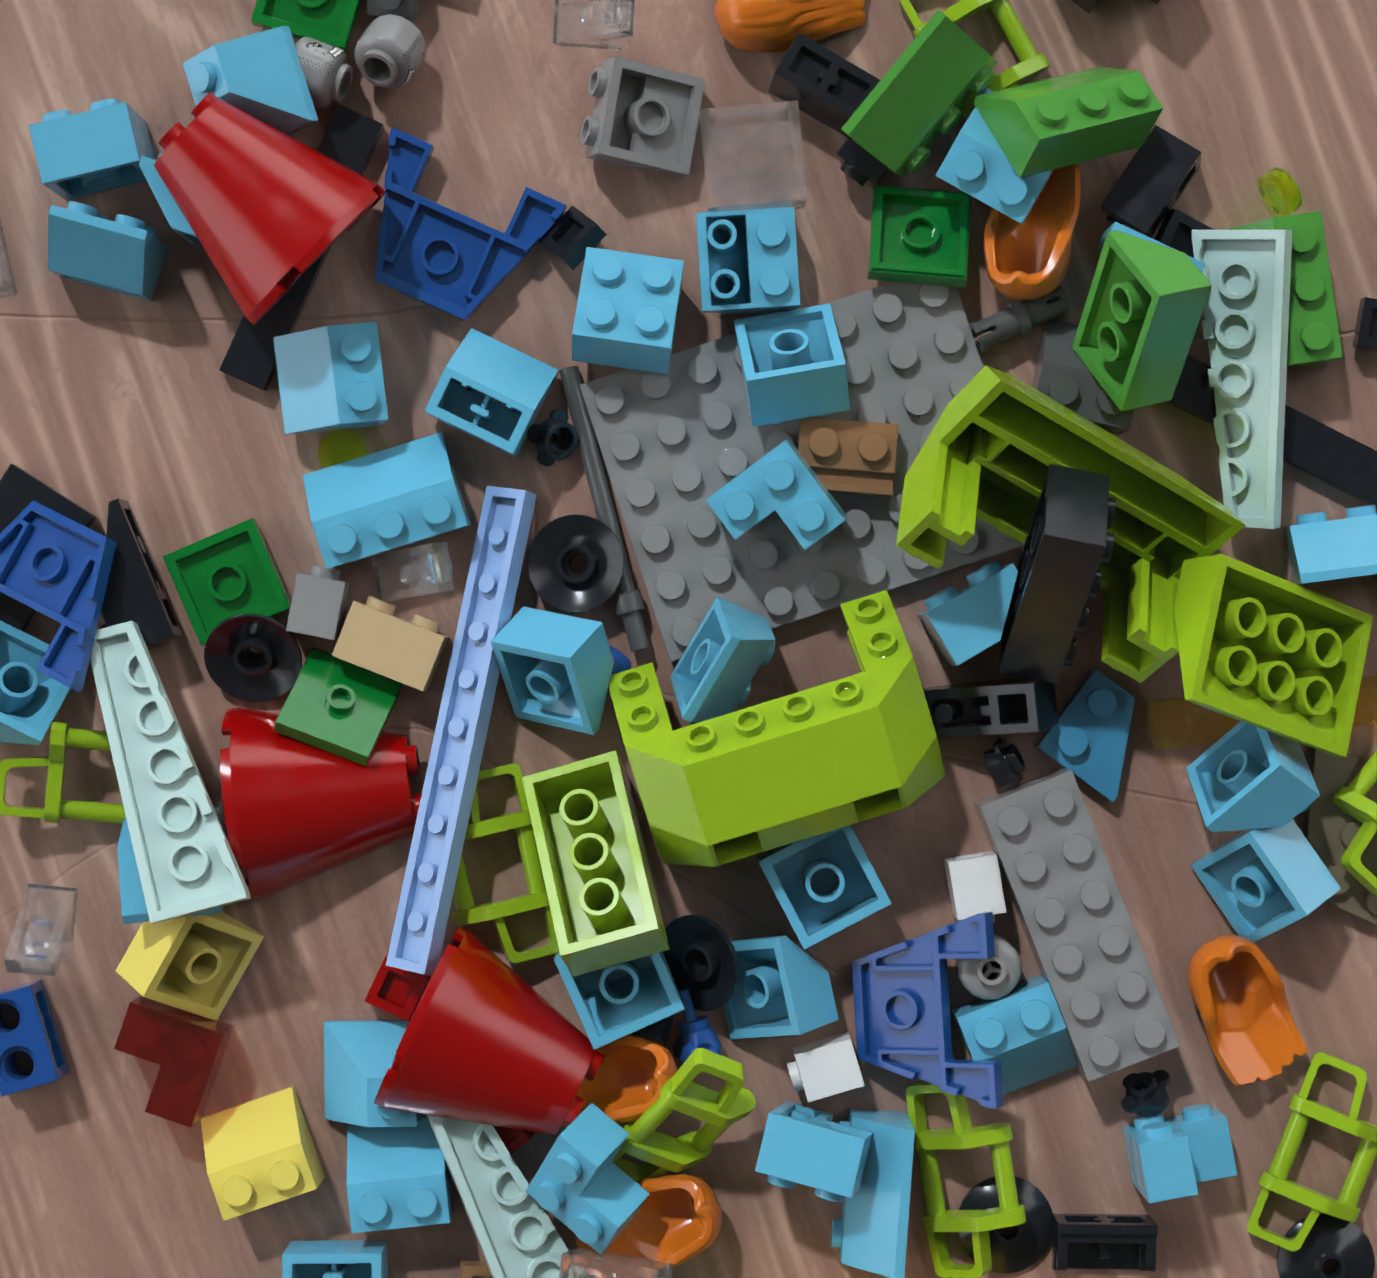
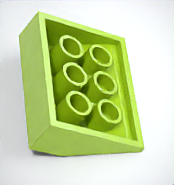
(1270, 651)

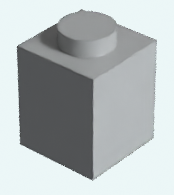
(319, 604)

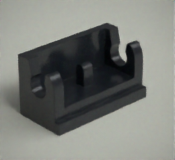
(821, 82)
(1152, 182)
(1104, 1242)

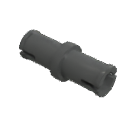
(1018, 319)

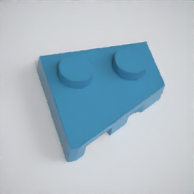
(1093, 734)

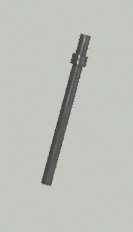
(627, 600)

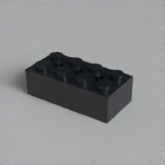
(1057, 573)

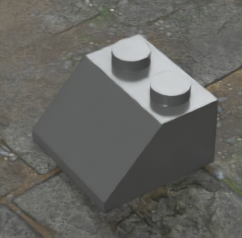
(1068, 380)

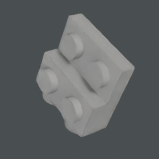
(642, 116)

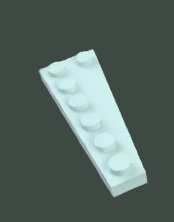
(1248, 362)
(169, 814)
(506, 1220)

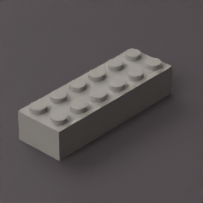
(1077, 923)

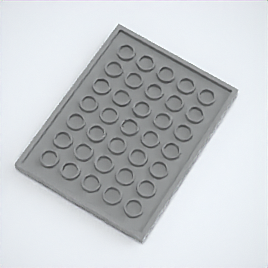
(692, 432)

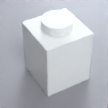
(975, 884)
(825, 1067)

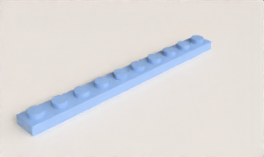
(460, 731)

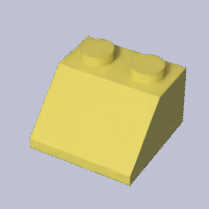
(190, 961)
(260, 1153)

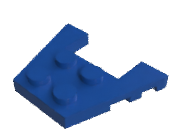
(444, 254)
(62, 574)
(906, 1010)

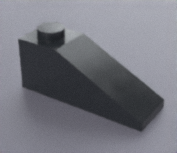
(134, 584)
(992, 707)

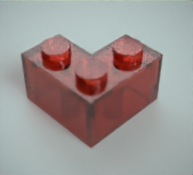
(184, 1047)

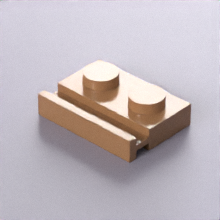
(850, 454)

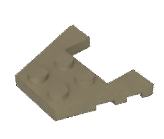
(1332, 831)

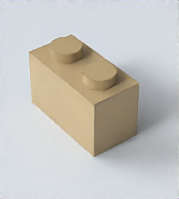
(391, 644)

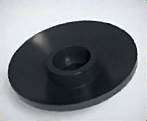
(552, 556)
(251, 674)
(702, 961)
(1328, 1240)
(1028, 1241)

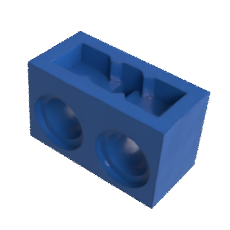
(34, 1035)

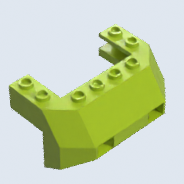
(991, 465)
(787, 762)

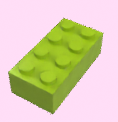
(594, 864)

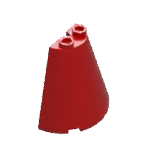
(258, 199)
(306, 809)
(488, 1048)

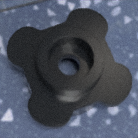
(563, 442)
(1005, 763)
(1146, 1093)

